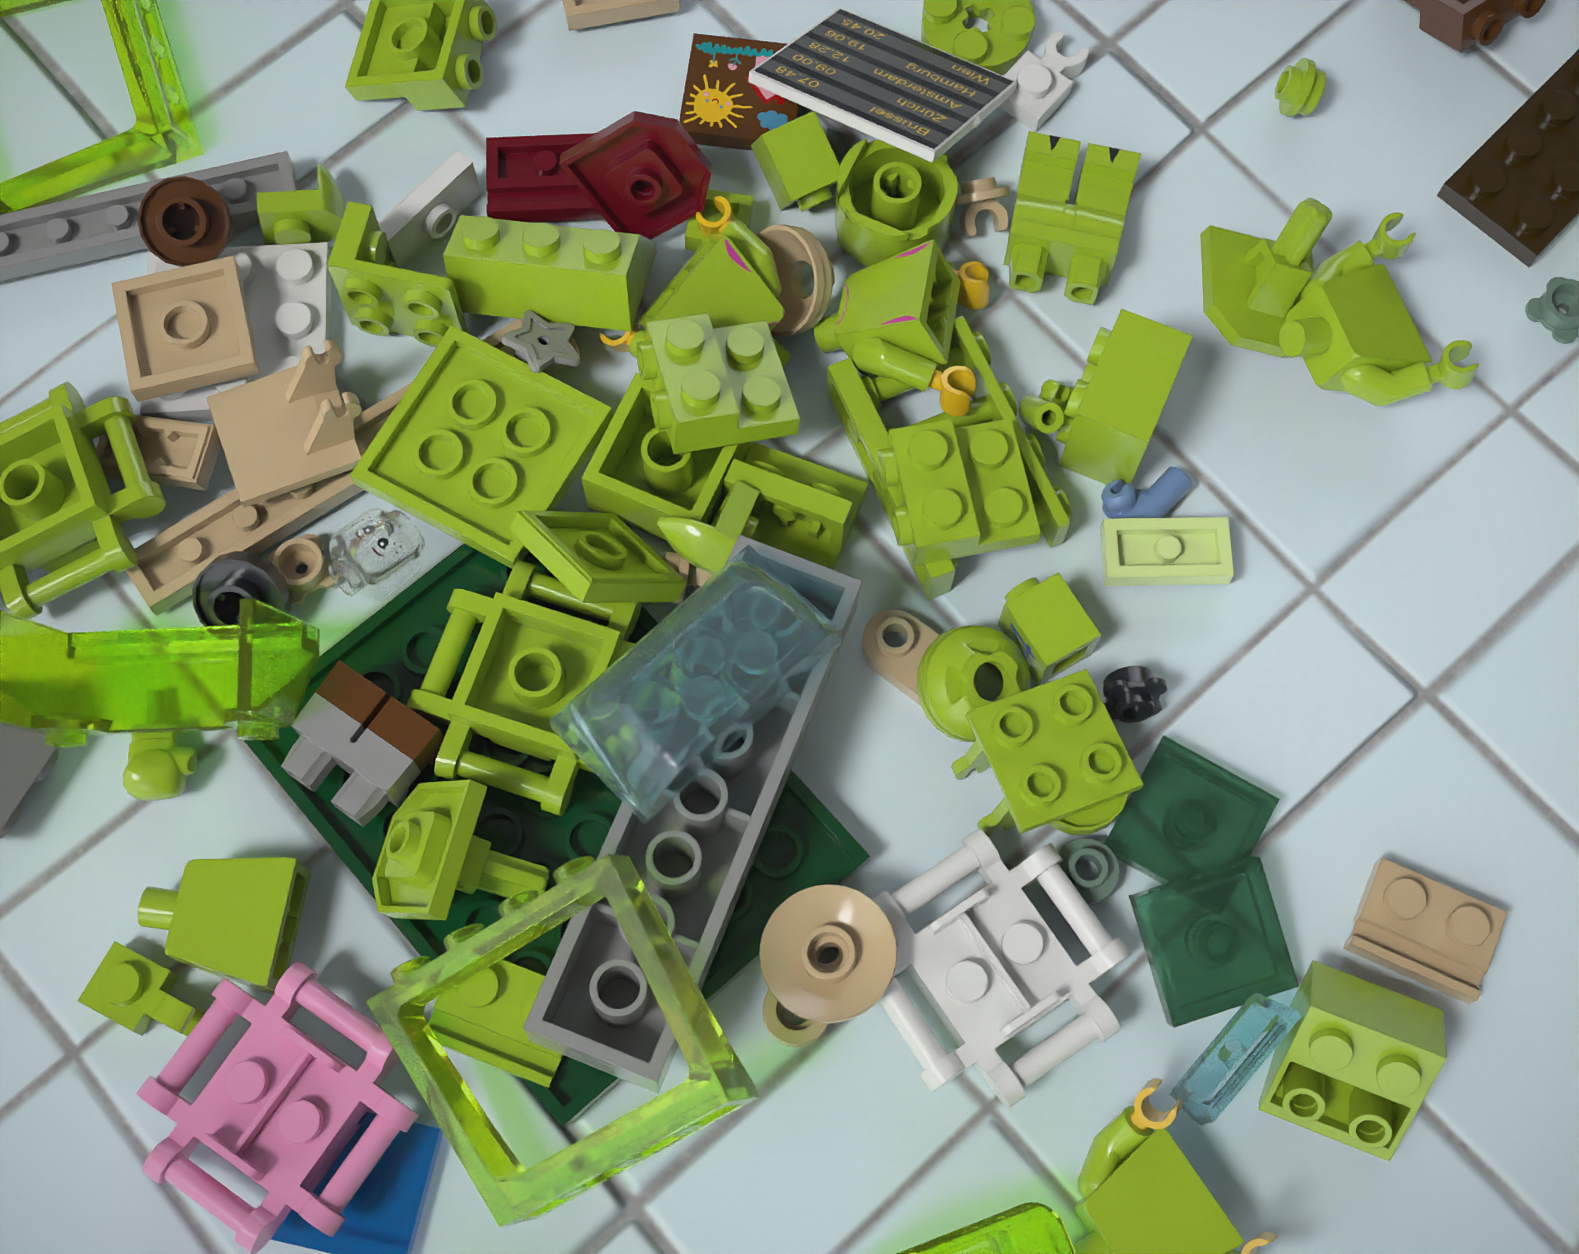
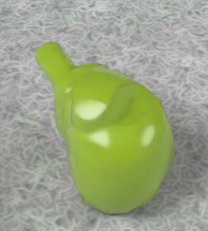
(158, 766)

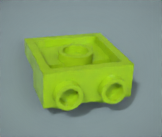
(421, 51)
(715, 383)
(958, 489)

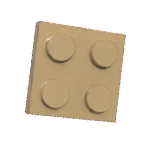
(185, 328)

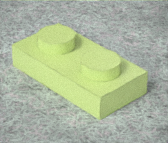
(1166, 551)

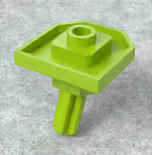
(1257, 280)
(435, 853)

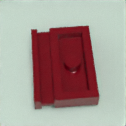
(530, 184)

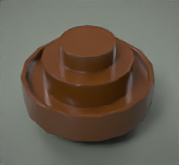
(184, 221)

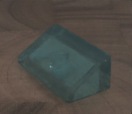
(1233, 1057)

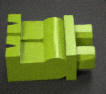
(1064, 237)

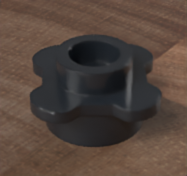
(1133, 694)

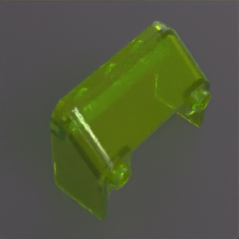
(156, 678)

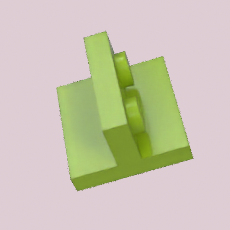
(799, 503)

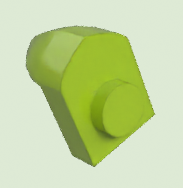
(302, 214)
(711, 545)

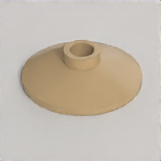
(824, 919)

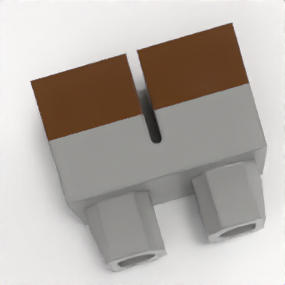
(368, 737)

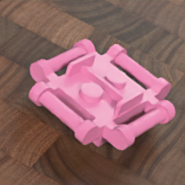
(277, 1108)

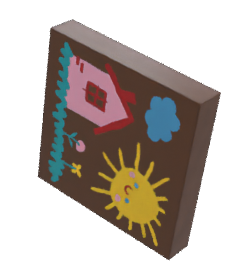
(718, 99)

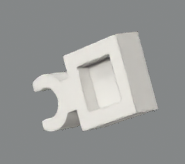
(1043, 82)

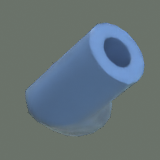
(1156, 502)

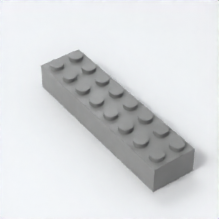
(691, 863)

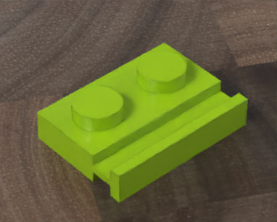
(487, 1022)

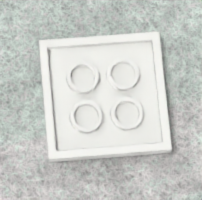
(287, 308)

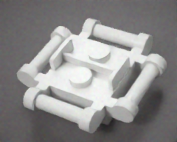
(997, 968)

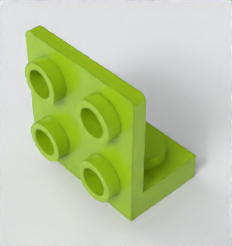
(379, 293)

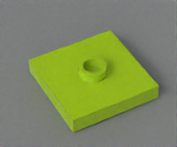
(597, 557)

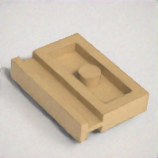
(1425, 930)

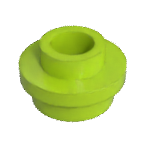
(1300, 88)

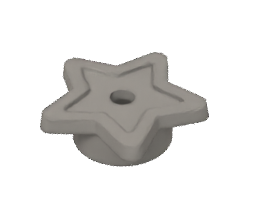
(542, 344)

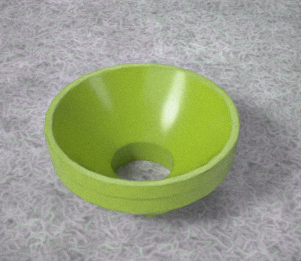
(948, 674)

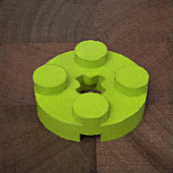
(998, 49)

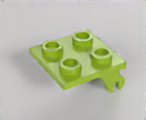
(1049, 754)

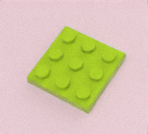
(480, 444)

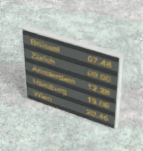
(884, 83)

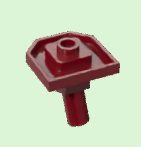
(641, 173)

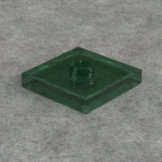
(1188, 816)
(1213, 940)

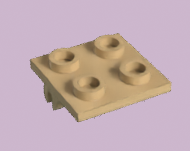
(287, 427)

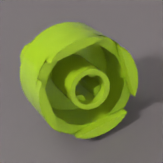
(892, 201)

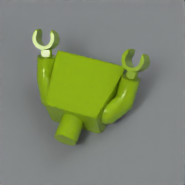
(1359, 331)

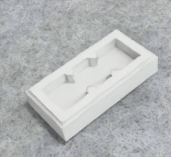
(430, 208)

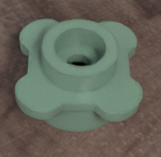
(1563, 294)

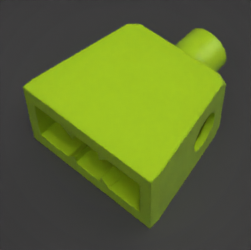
(232, 917)

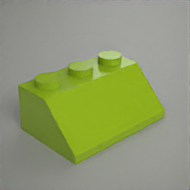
(549, 270)

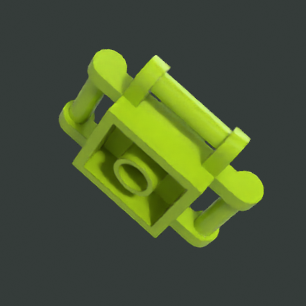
(59, 501)
(517, 679)

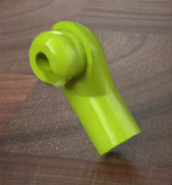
(1047, 410)

